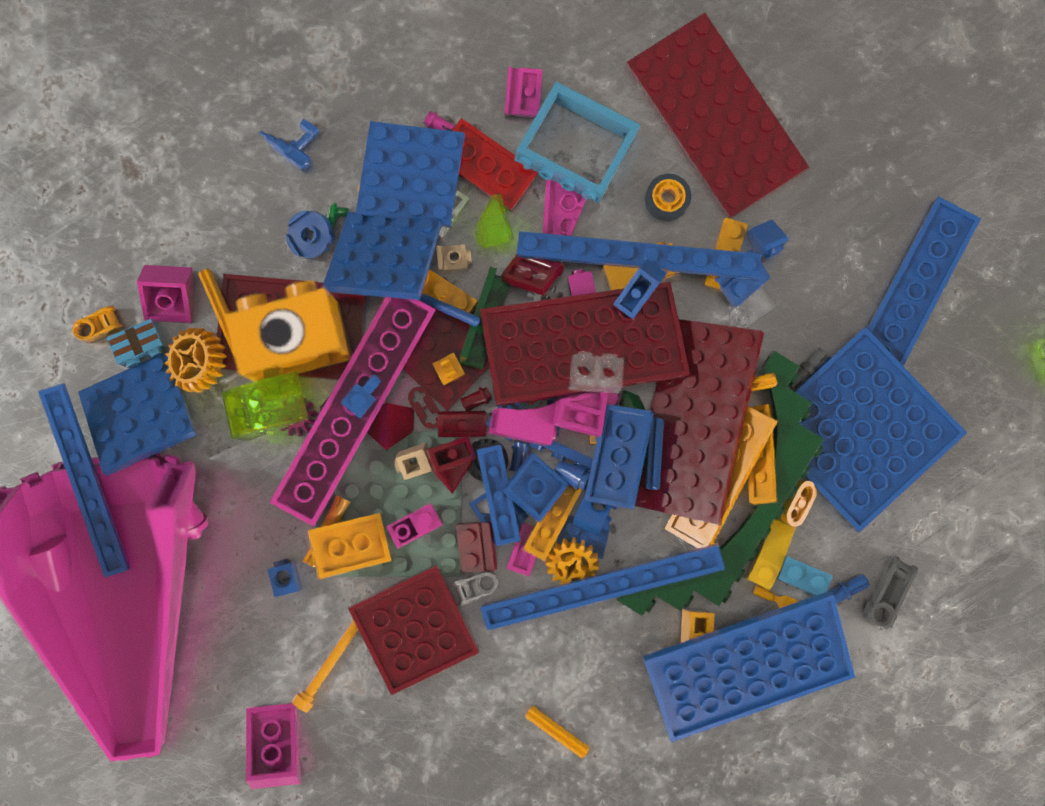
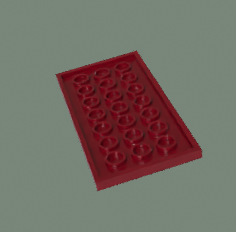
(717, 115)
(534, 342)
(703, 421)

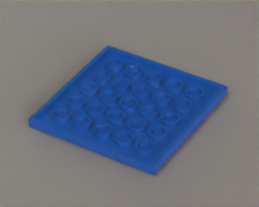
(875, 429)

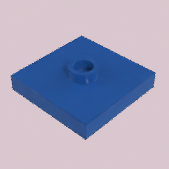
(535, 487)

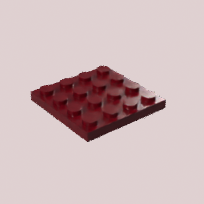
(439, 339)
(413, 629)

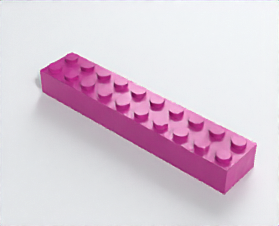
(337, 429)

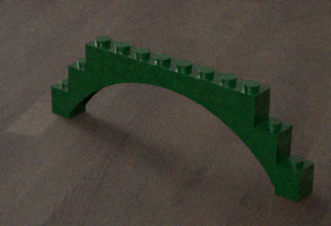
(792, 453)

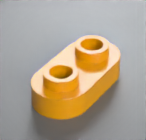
(799, 505)

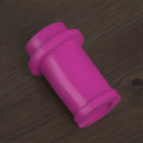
(436, 122)

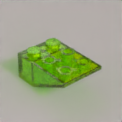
(264, 406)

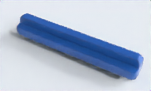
(654, 454)

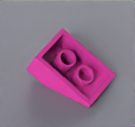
(272, 746)

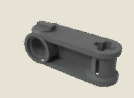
(890, 592)

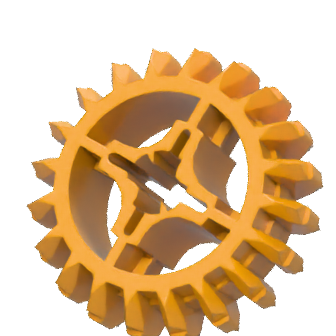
(195, 359)

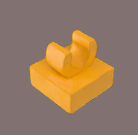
(448, 369)

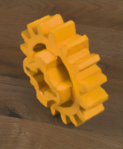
(565, 555)

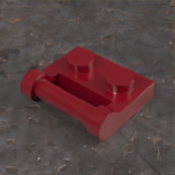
(532, 277)

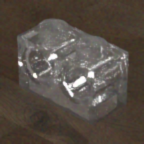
(596, 380)

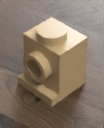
(446, 265)
(411, 469)

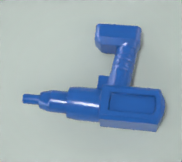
(293, 151)

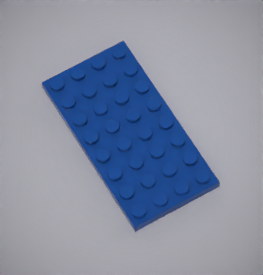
(750, 666)

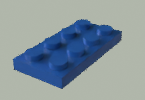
(619, 457)

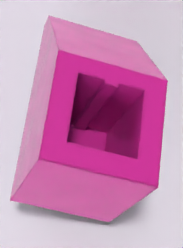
(414, 525)

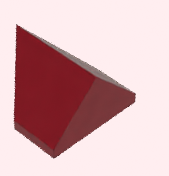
(392, 424)
(452, 461)

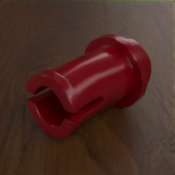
(476, 399)

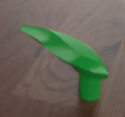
(335, 212)

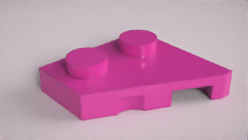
(582, 413)

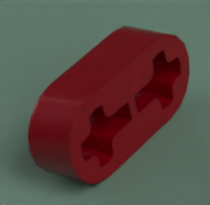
(420, 412)

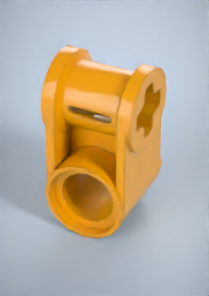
(102, 324)

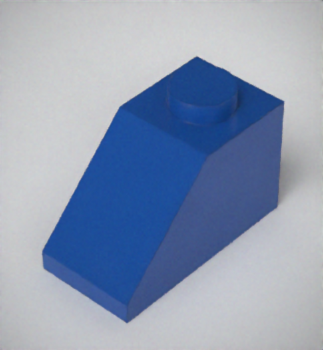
(640, 288)

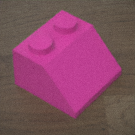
(167, 293)

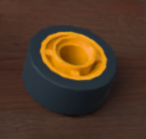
(668, 184)

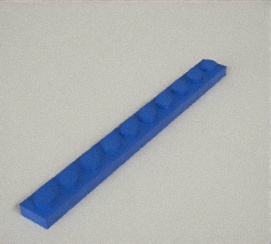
(634, 254)
(603, 587)

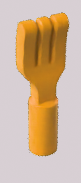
(781, 601)

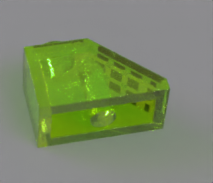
(494, 224)

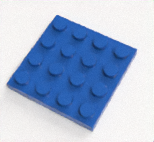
(410, 172)
(382, 256)
(136, 414)

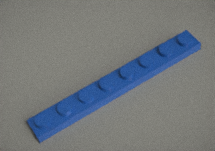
(84, 480)

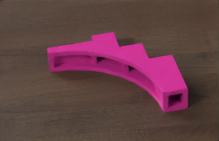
(532, 424)

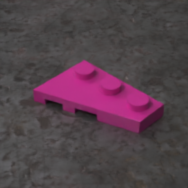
(561, 209)

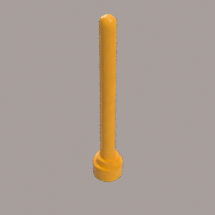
(304, 699)

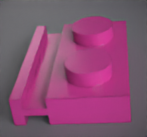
(523, 92)

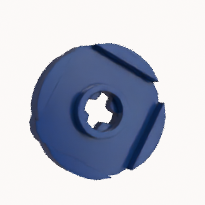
(322, 237)

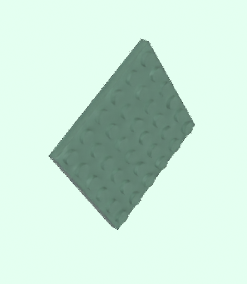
(377, 487)

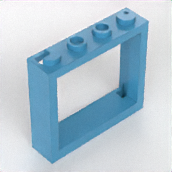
(591, 111)

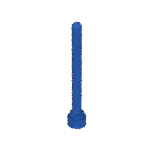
(449, 309)

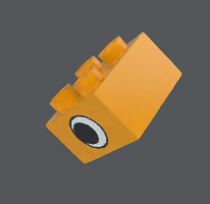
(289, 333)

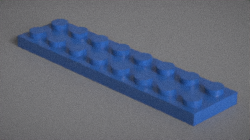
(922, 277)

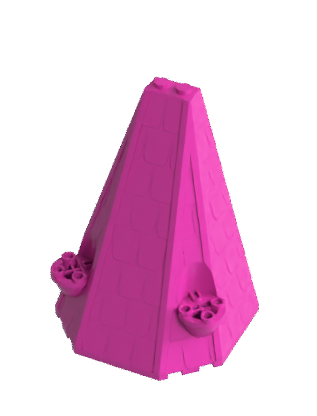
(112, 635)

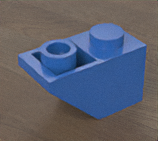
(767, 239)

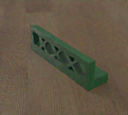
(492, 295)

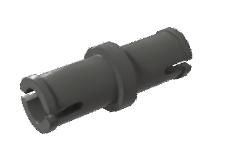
(809, 367)

